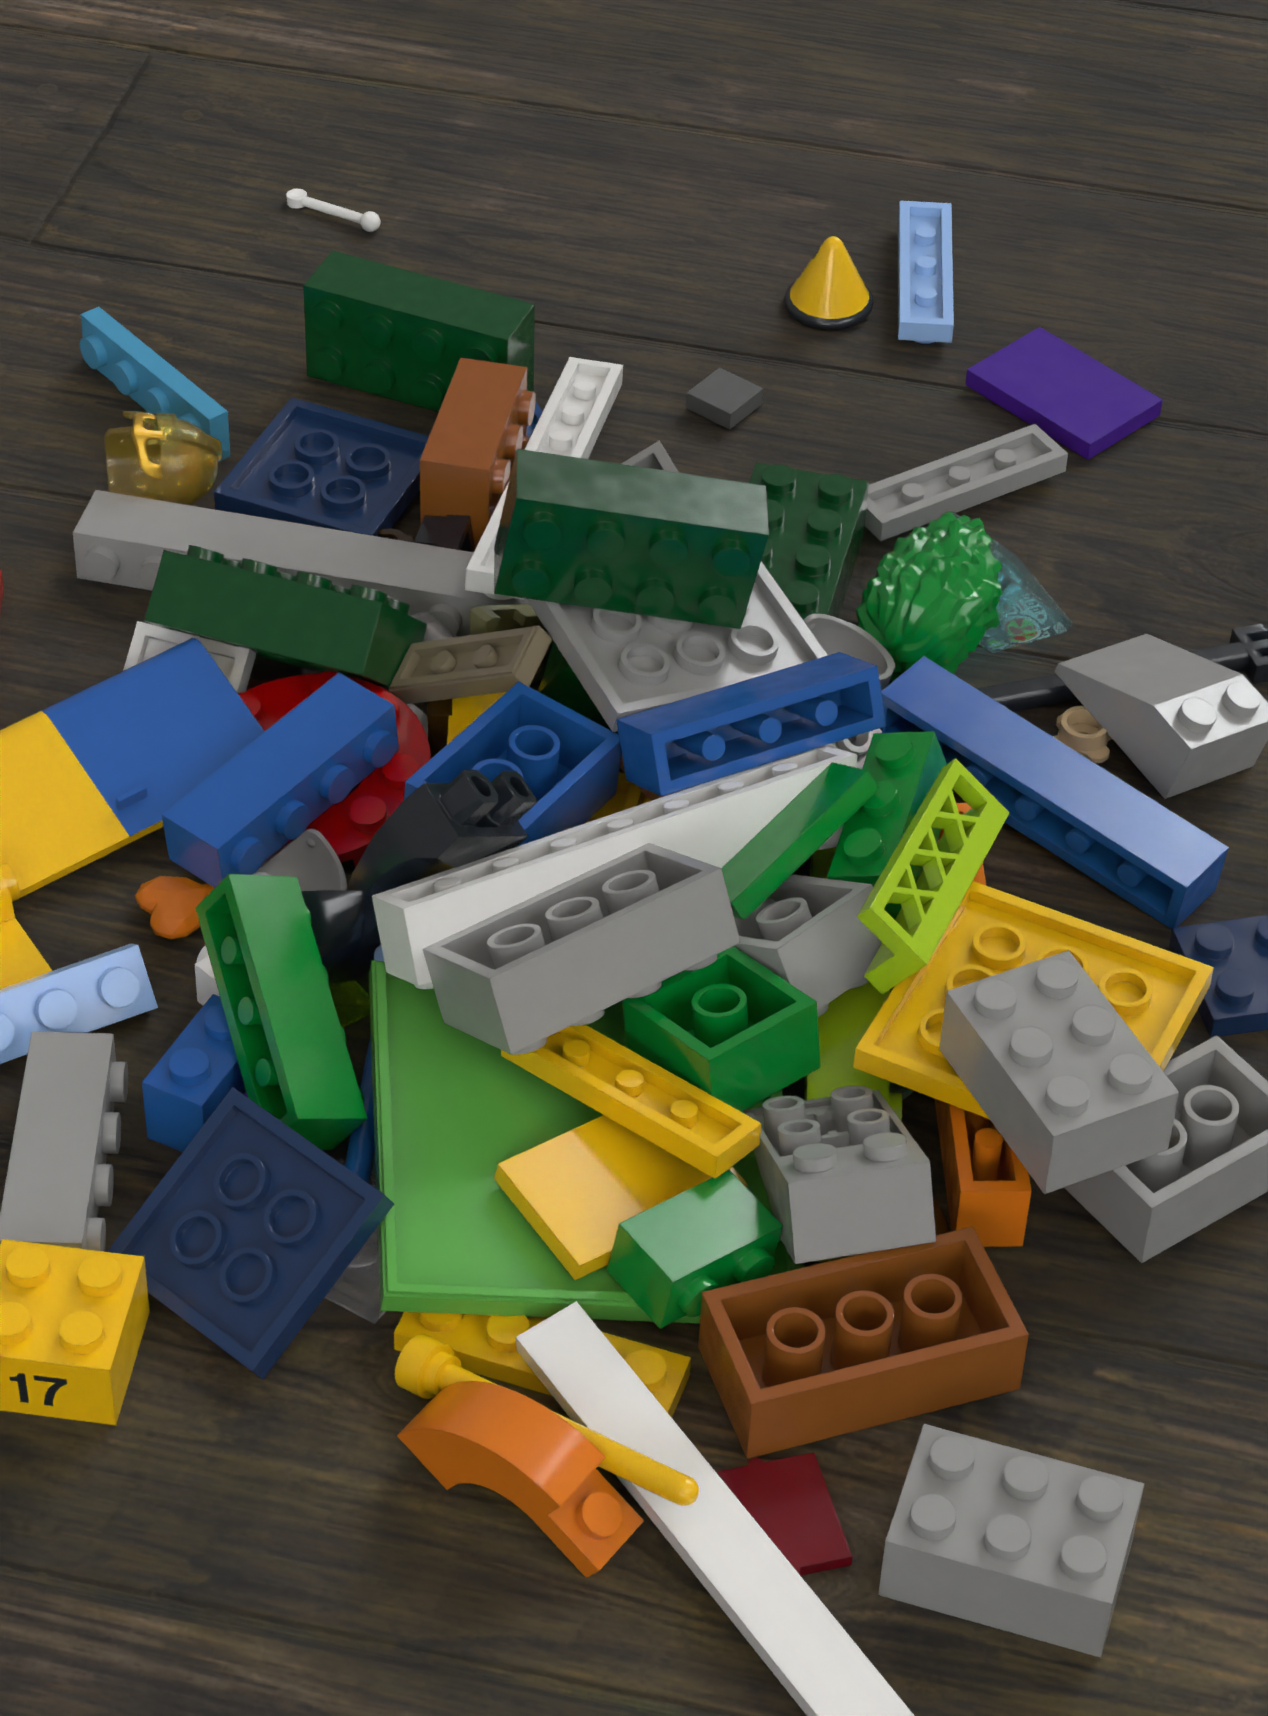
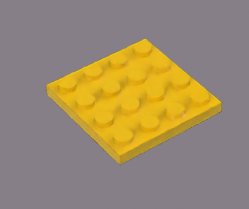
(998, 932)

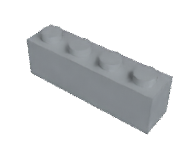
(63, 1141)

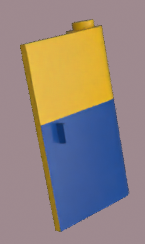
(114, 761)

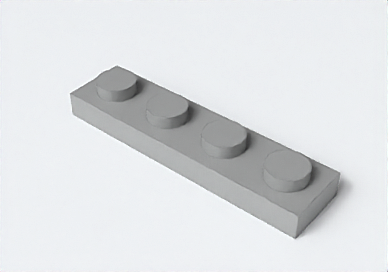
(962, 480)

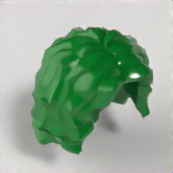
(934, 594)

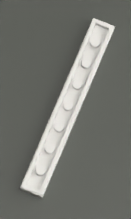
(716, 1532)

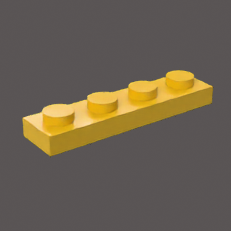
(643, 1098)
(489, 1348)

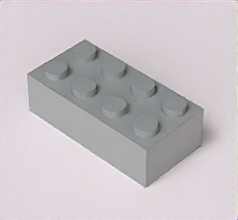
(582, 948)

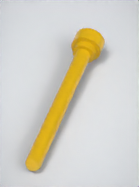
(430, 1365)

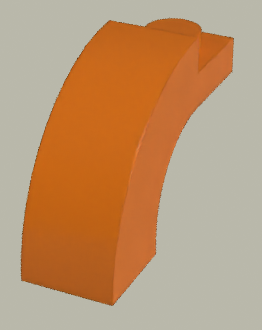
(530, 1457)

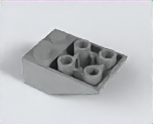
(843, 1175)

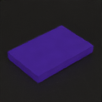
(1064, 392)

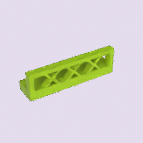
(945, 876)

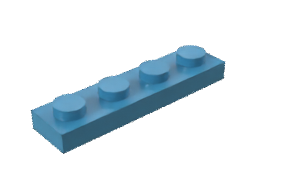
(148, 377)

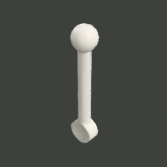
(298, 199)

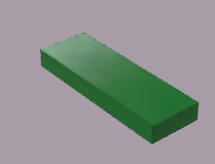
(795, 835)

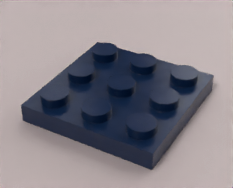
(326, 471)
(251, 1231)

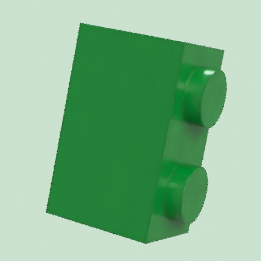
(693, 1245)

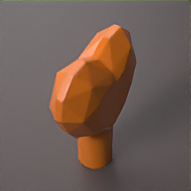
(172, 904)

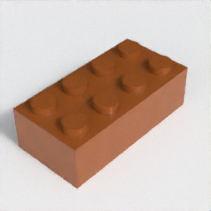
(861, 1342)

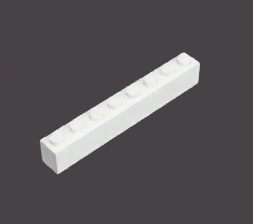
(698, 822)

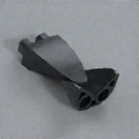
(426, 834)

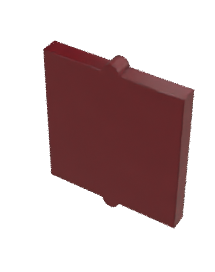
(793, 1510)

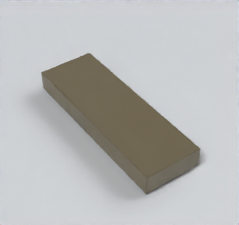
(470, 665)

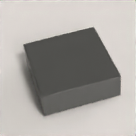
(724, 398)

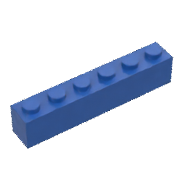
(1062, 796)

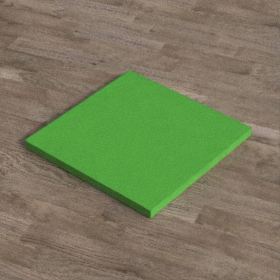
(441, 1127)

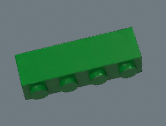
(281, 1006)

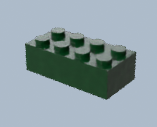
(406, 330)
(813, 534)
(630, 539)
(283, 615)

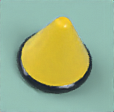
(829, 290)

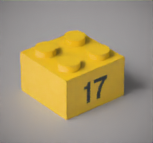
(69, 1329)

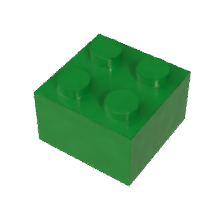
(727, 1029)

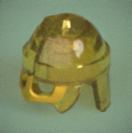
(161, 459)

